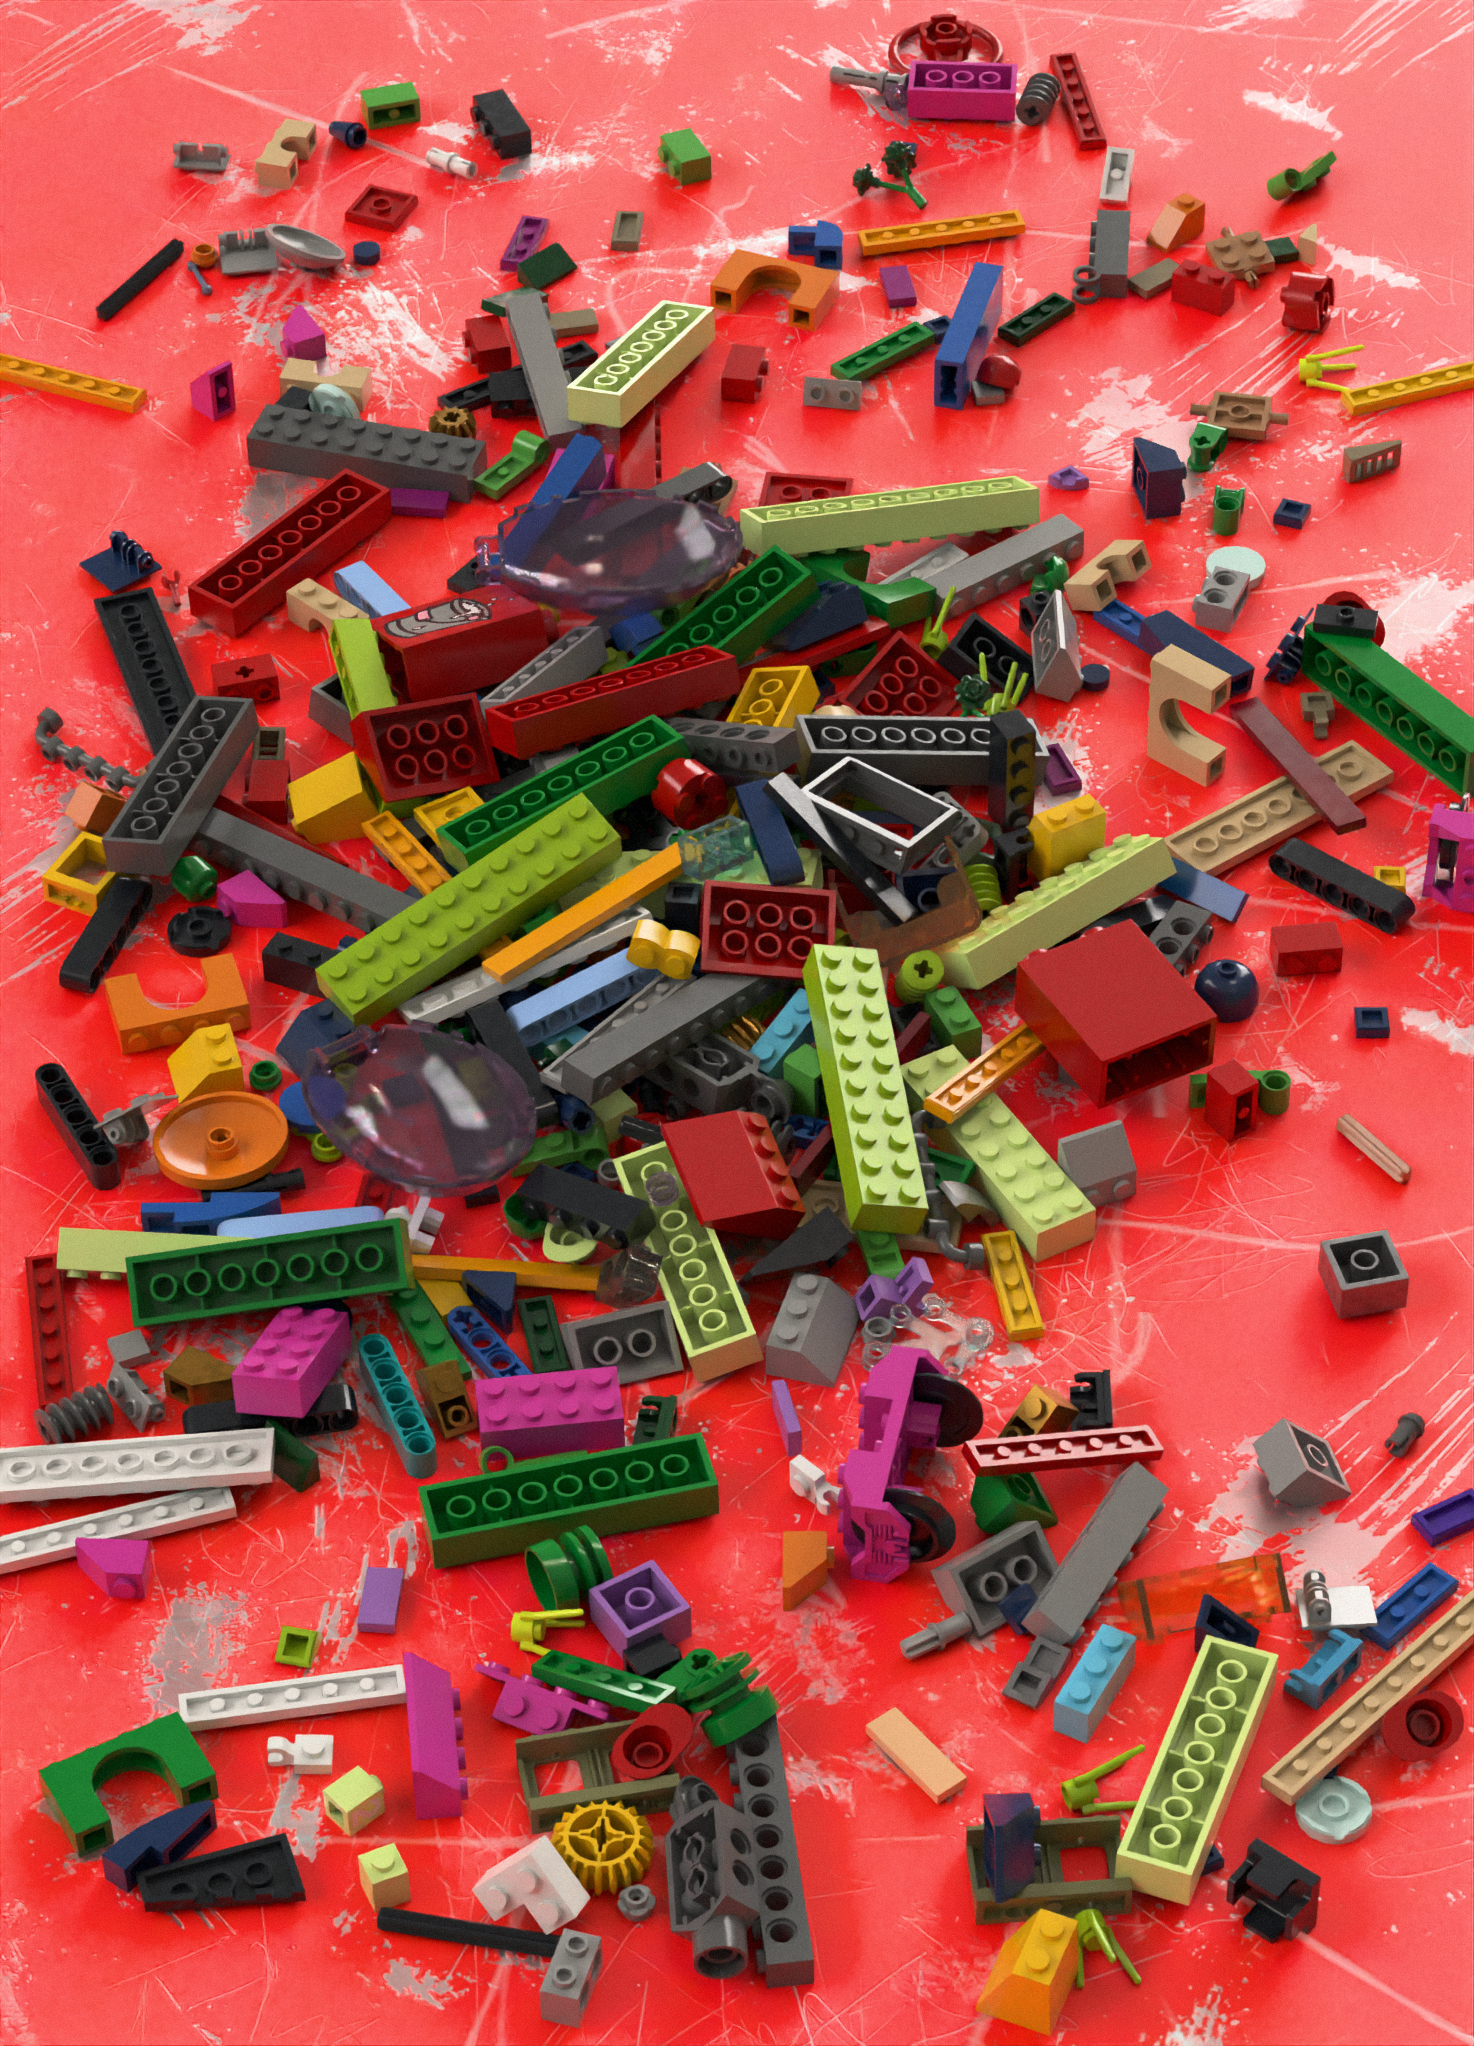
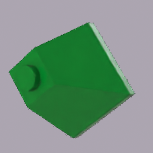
(1010, 1499)

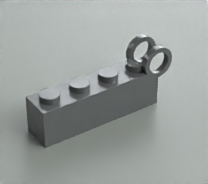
(1107, 258)

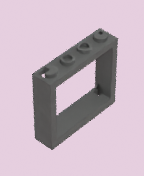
(892, 795)

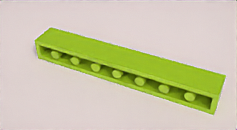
(365, 685)

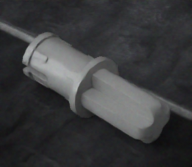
(936, 1636)

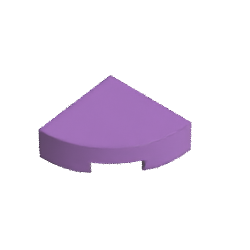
(1068, 479)

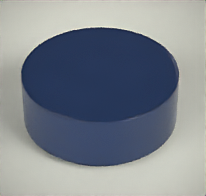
(367, 252)
(1095, 677)

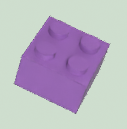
(639, 1607)

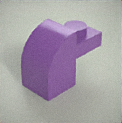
(882, 1293)

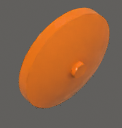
(221, 1140)

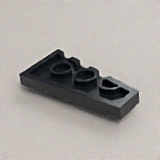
(233, 1876)

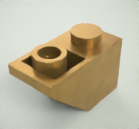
(198, 1378)
(446, 1398)
(1040, 1413)

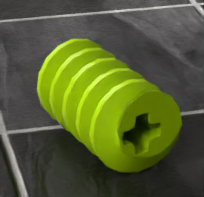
(985, 887)
(918, 976)

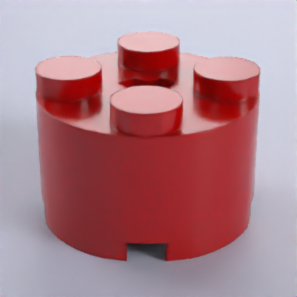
(1307, 301)
(689, 794)

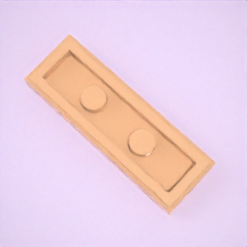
(916, 1755)

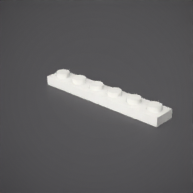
(293, 1698)

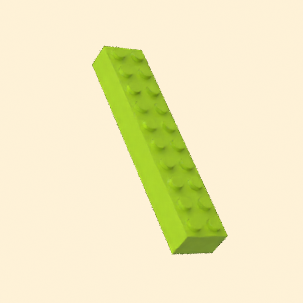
(469, 912)
(864, 1090)

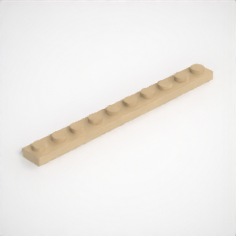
(1367, 1707)

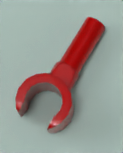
(172, 586)

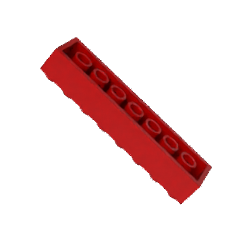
(289, 551)
(612, 701)

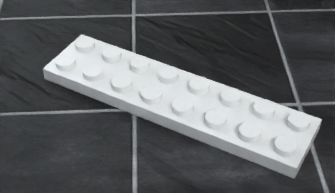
(477, 987)
(137, 1465)

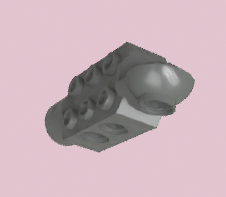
(722, 1078)
(711, 1878)

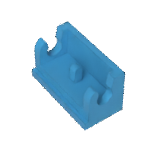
(1325, 1670)

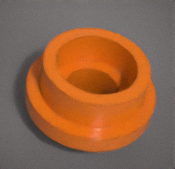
(204, 255)

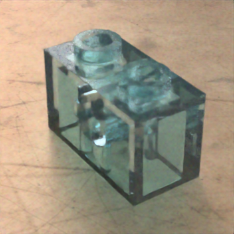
(715, 848)

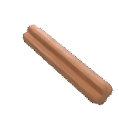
(1374, 1148)

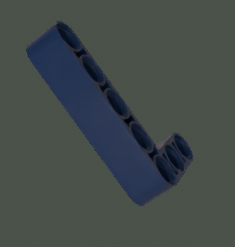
(769, 834)

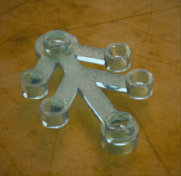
(934, 1339)

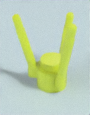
(1312, 368)
(531, 1626)

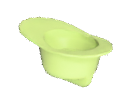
(567, 1246)

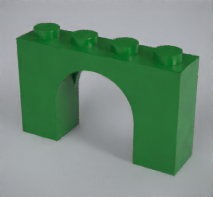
(893, 603)
(158, 1747)

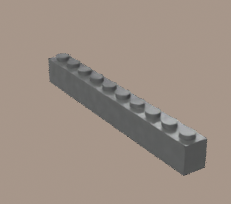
(297, 871)
(662, 1032)

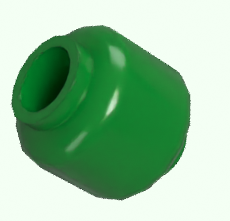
(194, 879)

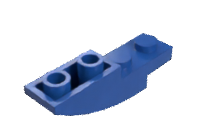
(204, 1217)

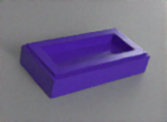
(1446, 1518)

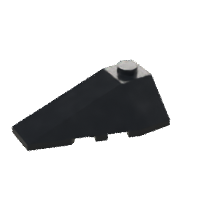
(1144, 914)

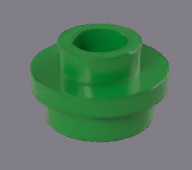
(265, 1076)

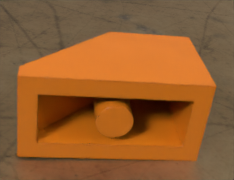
(1177, 223)
(94, 807)
(804, 1565)

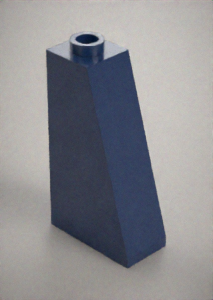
(1165, 628)

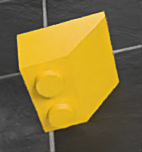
(206, 1064)

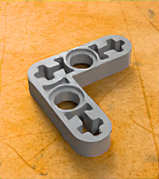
(960, 835)

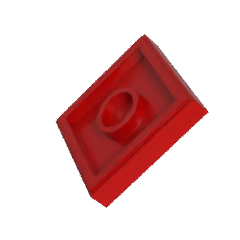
(381, 208)

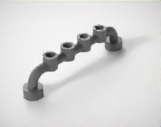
(76, 757)
(937, 1226)

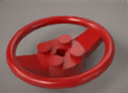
(943, 40)

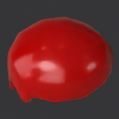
(999, 371)

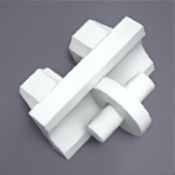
(423, 1218)

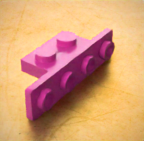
(535, 1709)

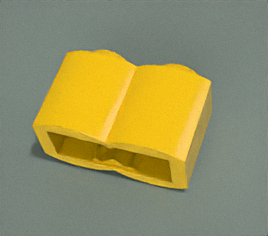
(662, 949)

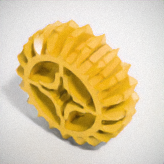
(625, 1851)

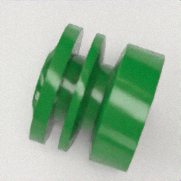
(567, 1571)
(732, 1703)

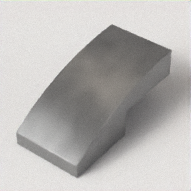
(970, 1202)
(1038, 1673)

